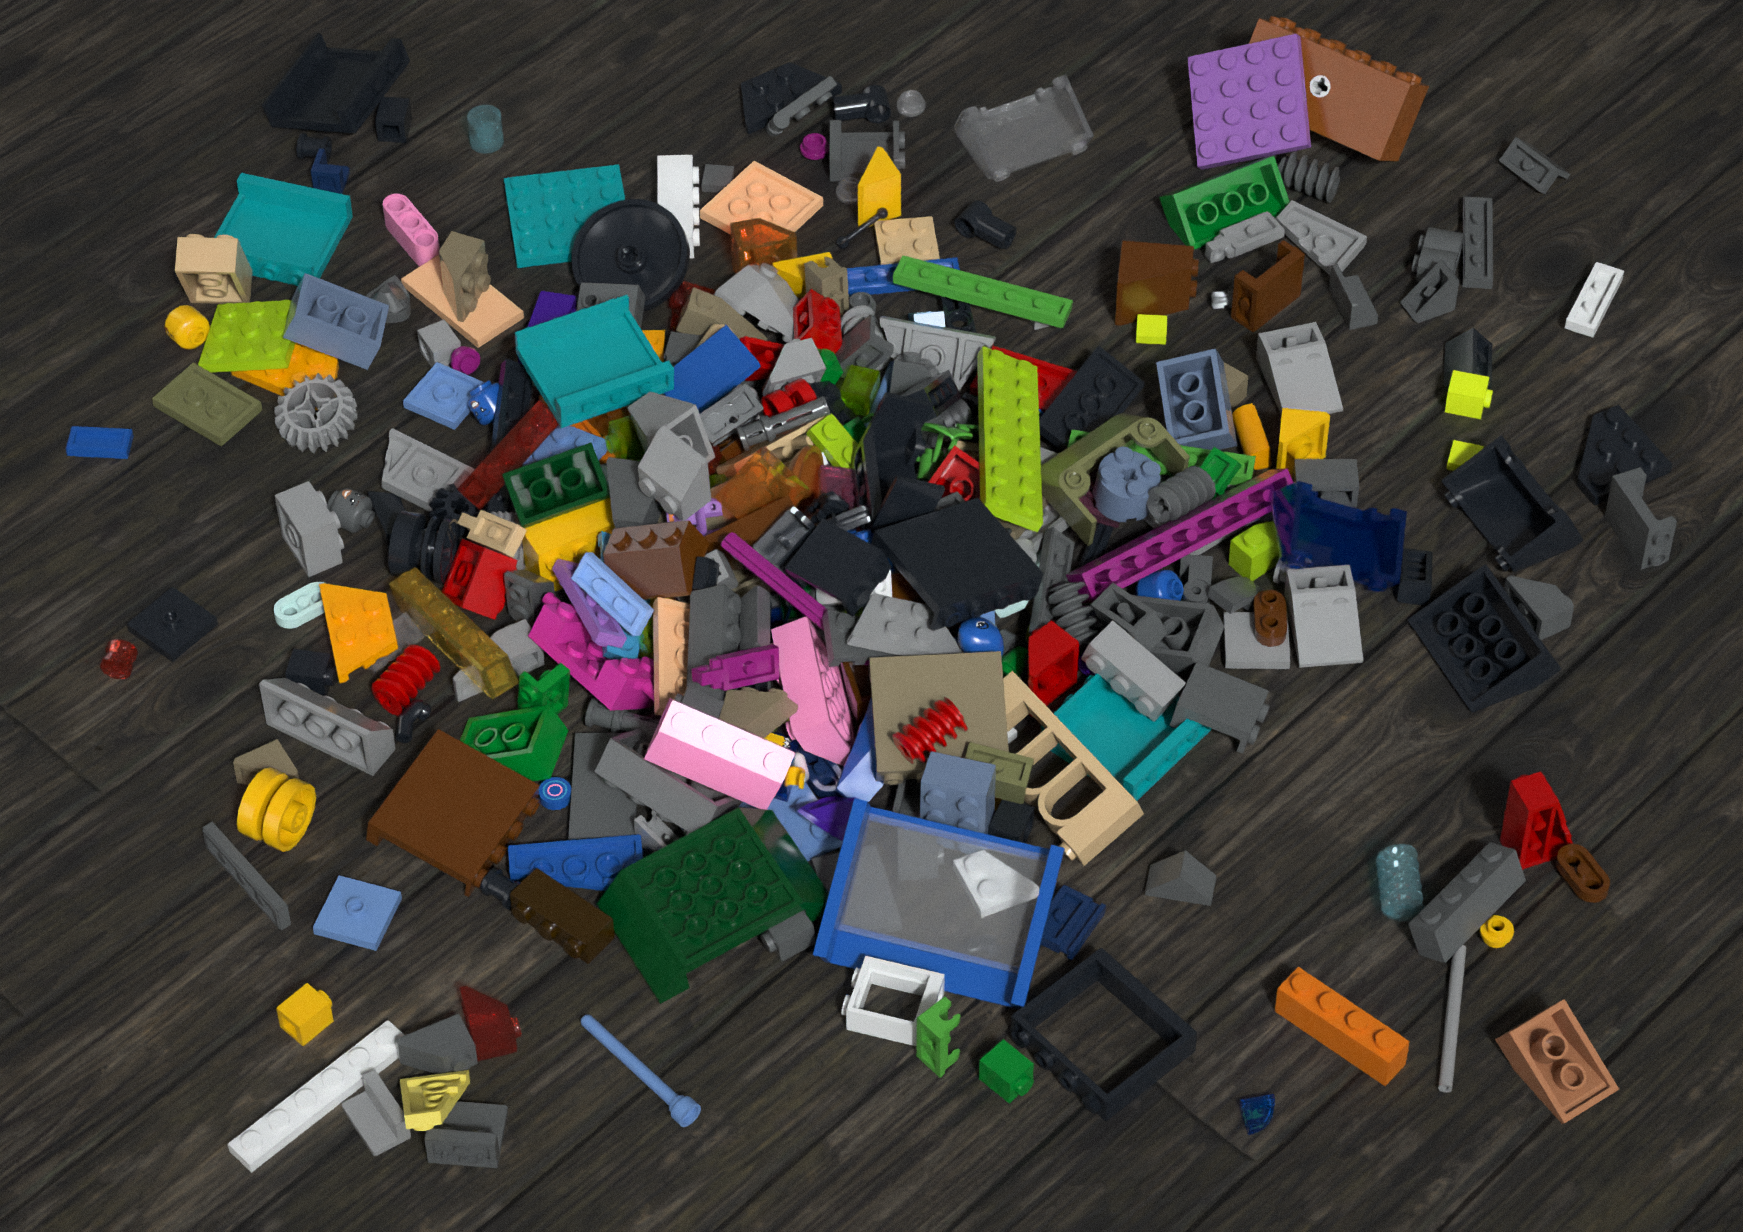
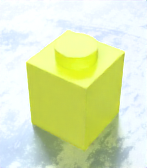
(1468, 394)

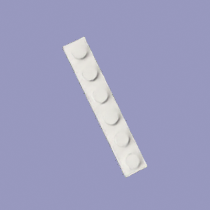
(315, 1098)

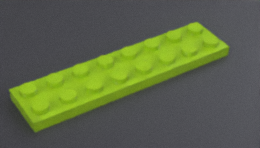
(1009, 439)

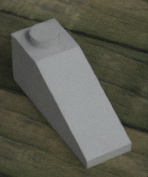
(522, 652)

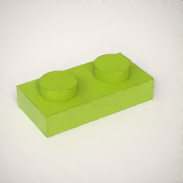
(833, 441)

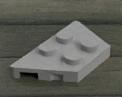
(943, 346)
(418, 470)
(900, 629)

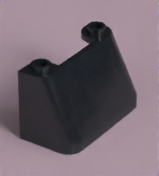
(1510, 508)

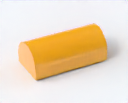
(1252, 435)

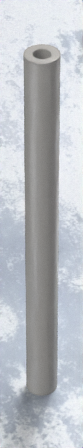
(1452, 1020)

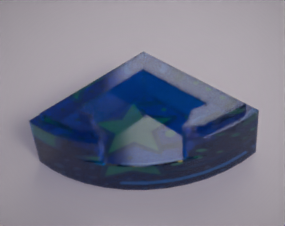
(1257, 1112)

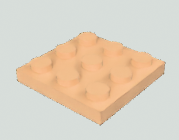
(763, 195)

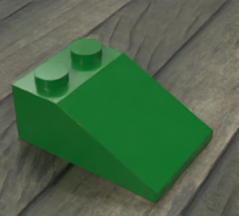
(519, 739)

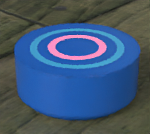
(555, 793)

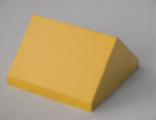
(879, 188)
(1302, 436)

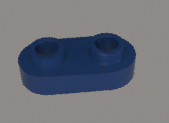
(822, 774)

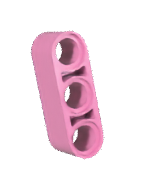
(410, 228)

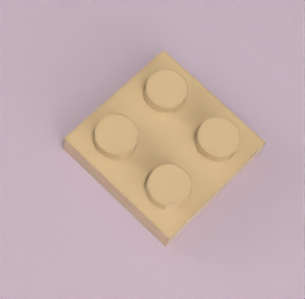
(906, 237)

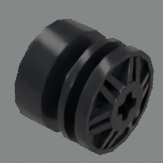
(423, 546)

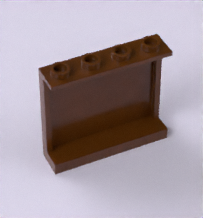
(455, 810)

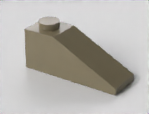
(707, 309)

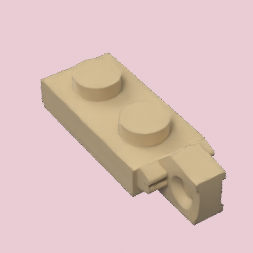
(493, 532)

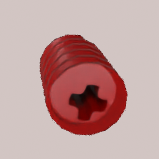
(405, 678)
(929, 730)

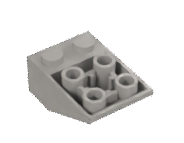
(1298, 369)
(1323, 615)

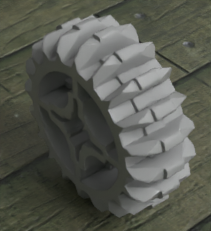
(297, 411)

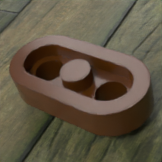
(1270, 611)
(1585, 875)

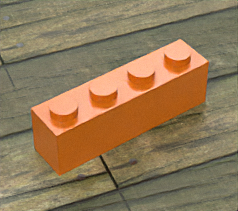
(1341, 1026)

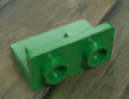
(549, 689)

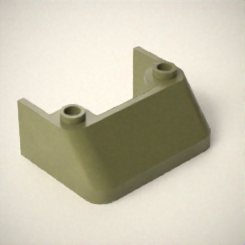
(1067, 477)

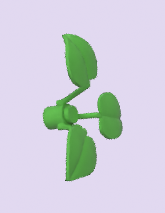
(934, 457)

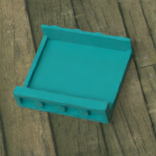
(286, 227)
(592, 361)
(1124, 739)

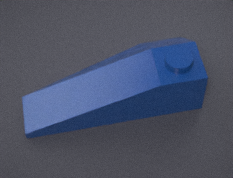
(859, 771)

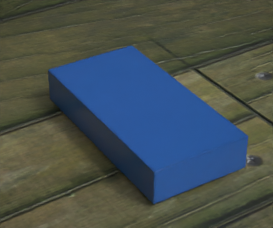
(99, 442)

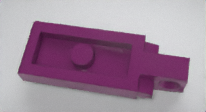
(739, 668)

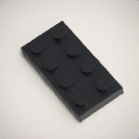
(1090, 398)

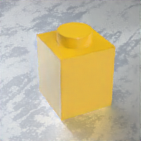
(305, 1014)

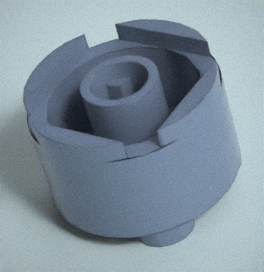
(1124, 484)

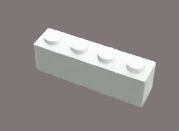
(678, 193)

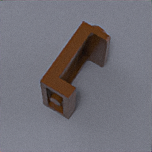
(1263, 298)

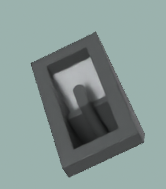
(1433, 294)
(1181, 879)

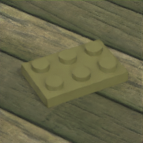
(207, 404)

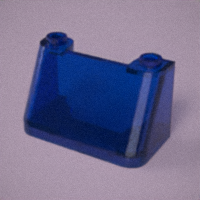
(1327, 533)

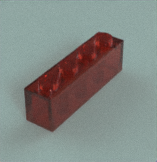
(508, 455)

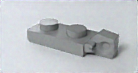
(1244, 237)

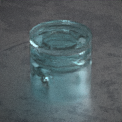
(485, 129)

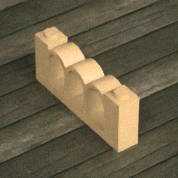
(1101, 819)

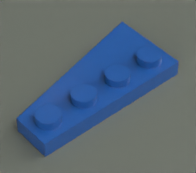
(576, 863)

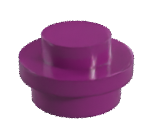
(814, 146)
(465, 359)

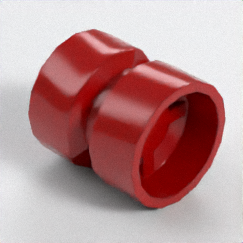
(793, 395)

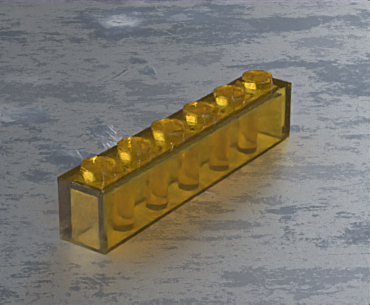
(454, 633)

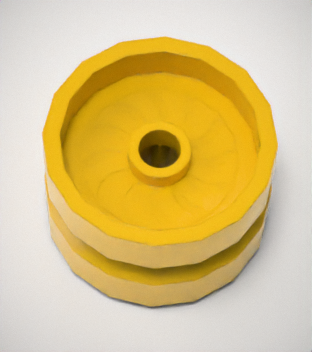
(276, 809)

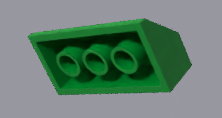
(1224, 200)

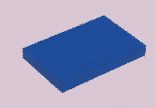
(712, 370)

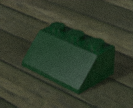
(556, 485)

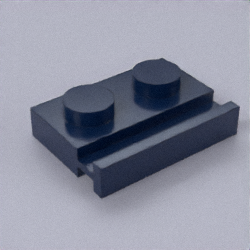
(1071, 921)

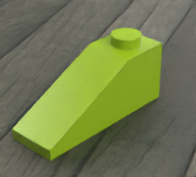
(1254, 551)

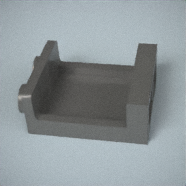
(853, 151)
(1633, 522)
(1222, 704)

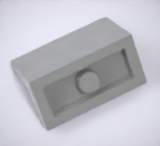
(377, 1115)

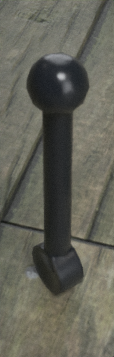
(843, 241)

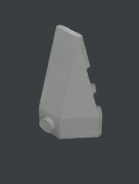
(763, 295)

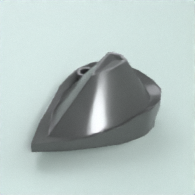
(396, 296)

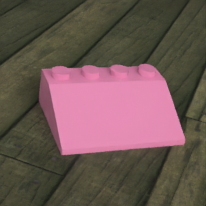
(823, 714)

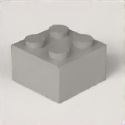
(309, 528)

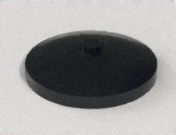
(633, 246)

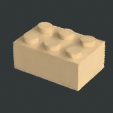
(213, 269)

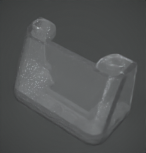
(1025, 130)

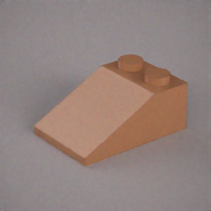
(1558, 1061)

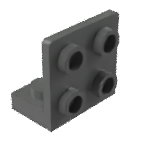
(468, 1136)

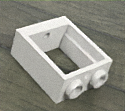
(897, 977)

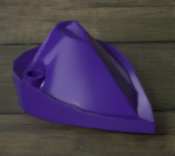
(829, 814)

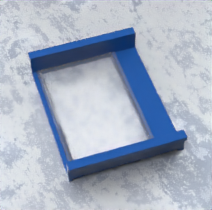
(939, 903)

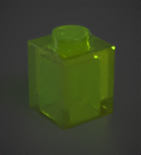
(860, 389)

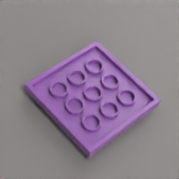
(1249, 102)

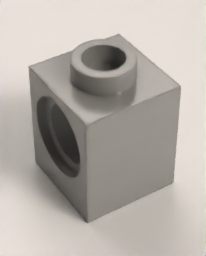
(437, 343)

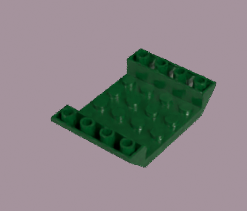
(709, 896)

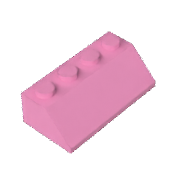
(719, 754)

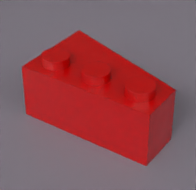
(1534, 821)

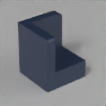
(327, 176)

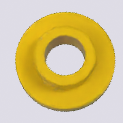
(1497, 938)

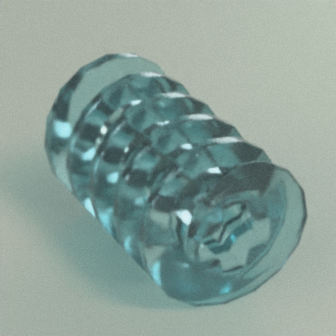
(1399, 882)

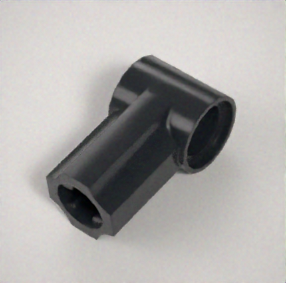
(870, 104)
(979, 221)

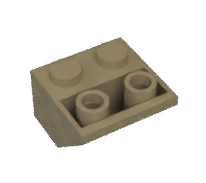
(463, 272)

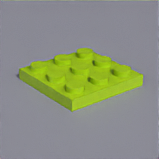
(248, 337)

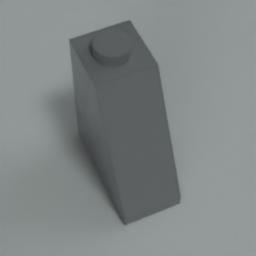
(628, 502)

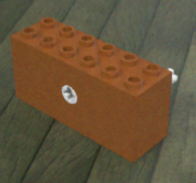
(1350, 95)

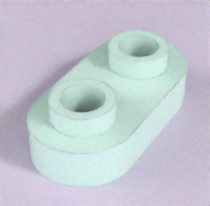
(299, 606)

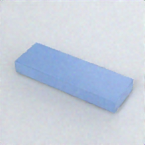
(612, 594)

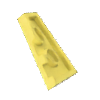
(431, 1098)

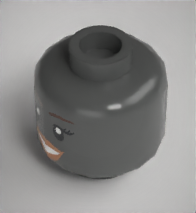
(352, 509)

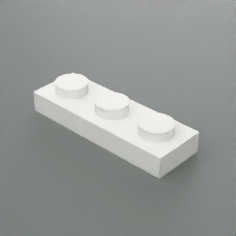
(1594, 299)

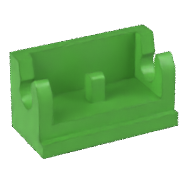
(934, 1037)

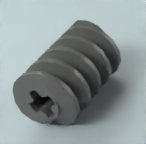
(1309, 176)
(1180, 494)
(1072, 612)

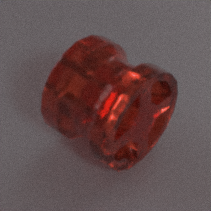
(119, 659)

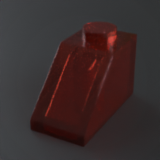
(489, 1024)

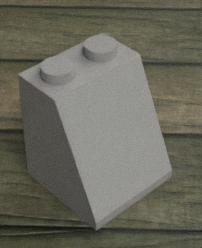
(680, 417)

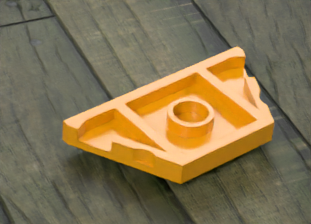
(303, 362)
(357, 626)

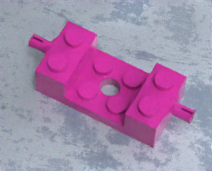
(616, 682)

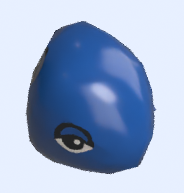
(979, 636)

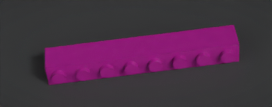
(1181, 536)

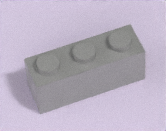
(1133, 671)

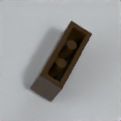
(562, 916)

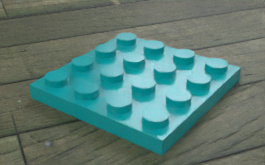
(553, 207)

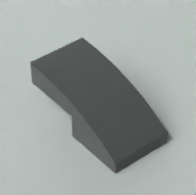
(1234, 593)

